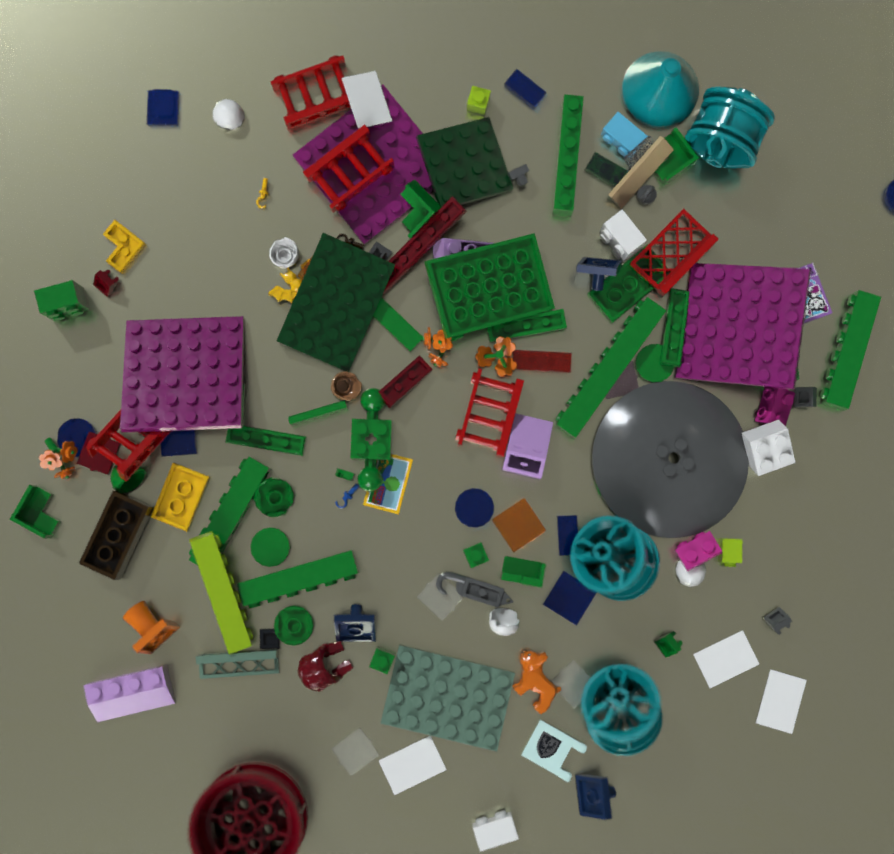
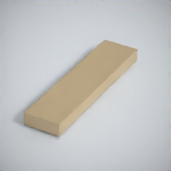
(641, 172)

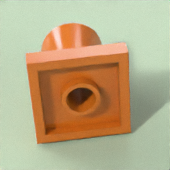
(151, 631)

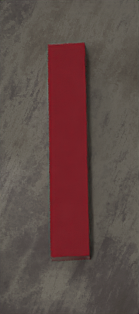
(425, 239)

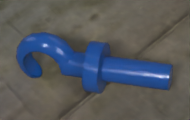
(348, 495)

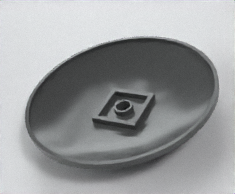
(635, 467)

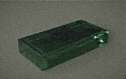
(605, 169)

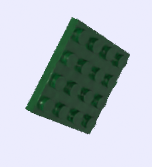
(464, 162)

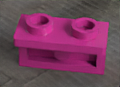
(775, 405)
(698, 550)

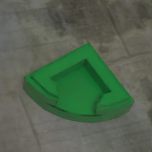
(345, 474)

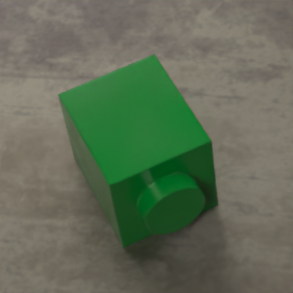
(476, 555)
(382, 660)

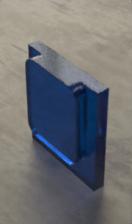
(163, 107)
(179, 443)

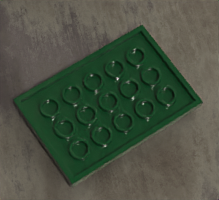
(335, 302)

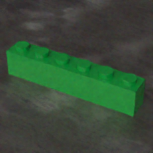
(567, 155)
(850, 350)
(235, 502)
(297, 578)

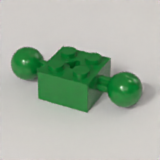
(370, 477)

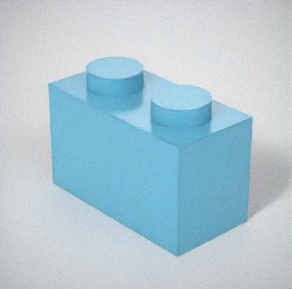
(622, 134)

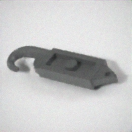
(475, 589)

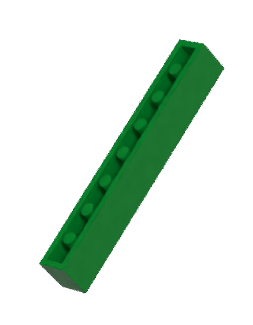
(610, 368)

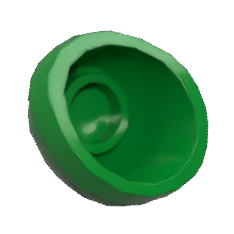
(132, 483)

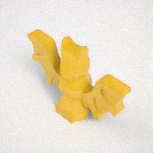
(291, 279)

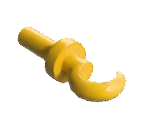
(263, 192)

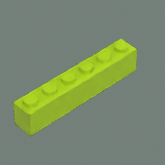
(220, 592)

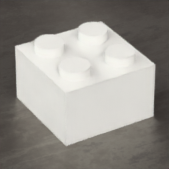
(622, 236)
(768, 447)

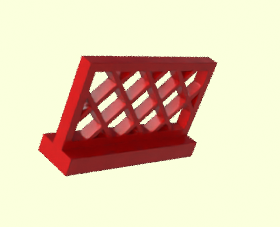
(688, 261)

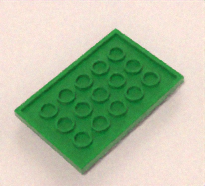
(489, 285)

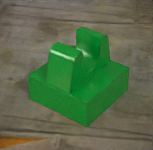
(668, 644)

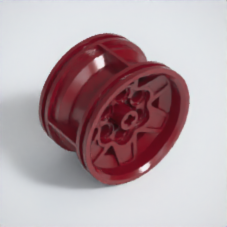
(243, 779)

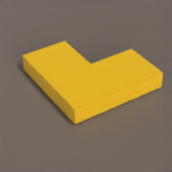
(127, 246)

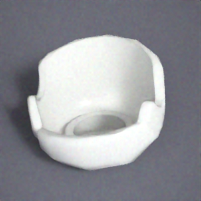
(228, 114)
(284, 253)
(692, 577)
(503, 621)

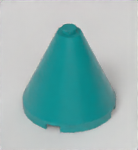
(660, 89)

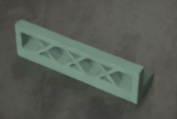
(242, 656)

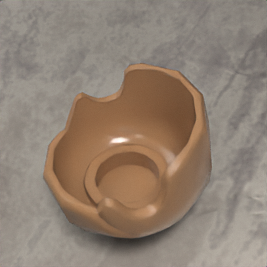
(346, 386)

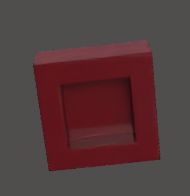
(104, 282)

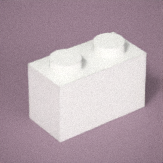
(495, 830)

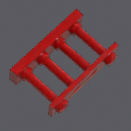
(312, 111)
(345, 149)
(508, 407)
(138, 454)

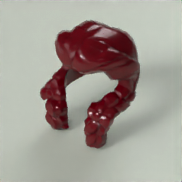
(312, 668)

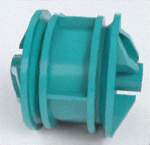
(730, 127)
(595, 546)
(622, 709)

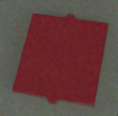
(98, 462)

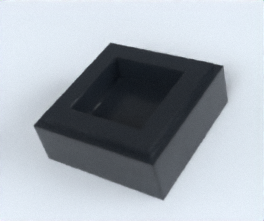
(268, 639)

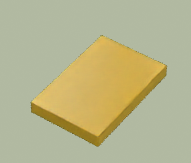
(180, 497)

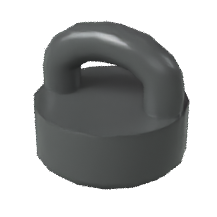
(646, 194)

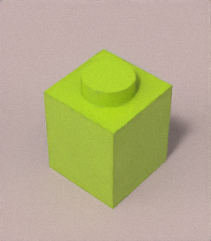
(478, 100)
(731, 551)

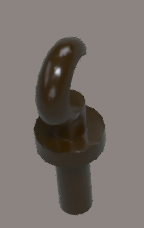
(351, 241)

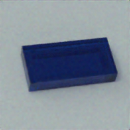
(525, 88)
(567, 531)

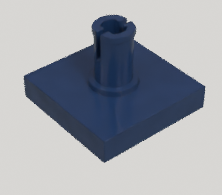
(599, 268)
(355, 626)
(594, 796)

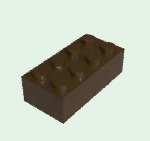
(116, 535)

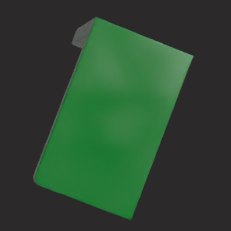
(679, 160)
(423, 206)
(31, 512)
(523, 571)

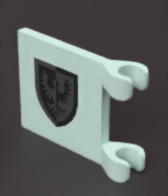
(550, 747)

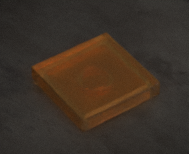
(518, 525)

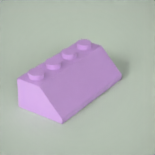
(130, 693)

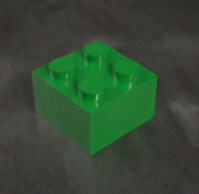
(61, 300)

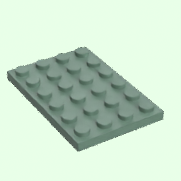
(448, 698)

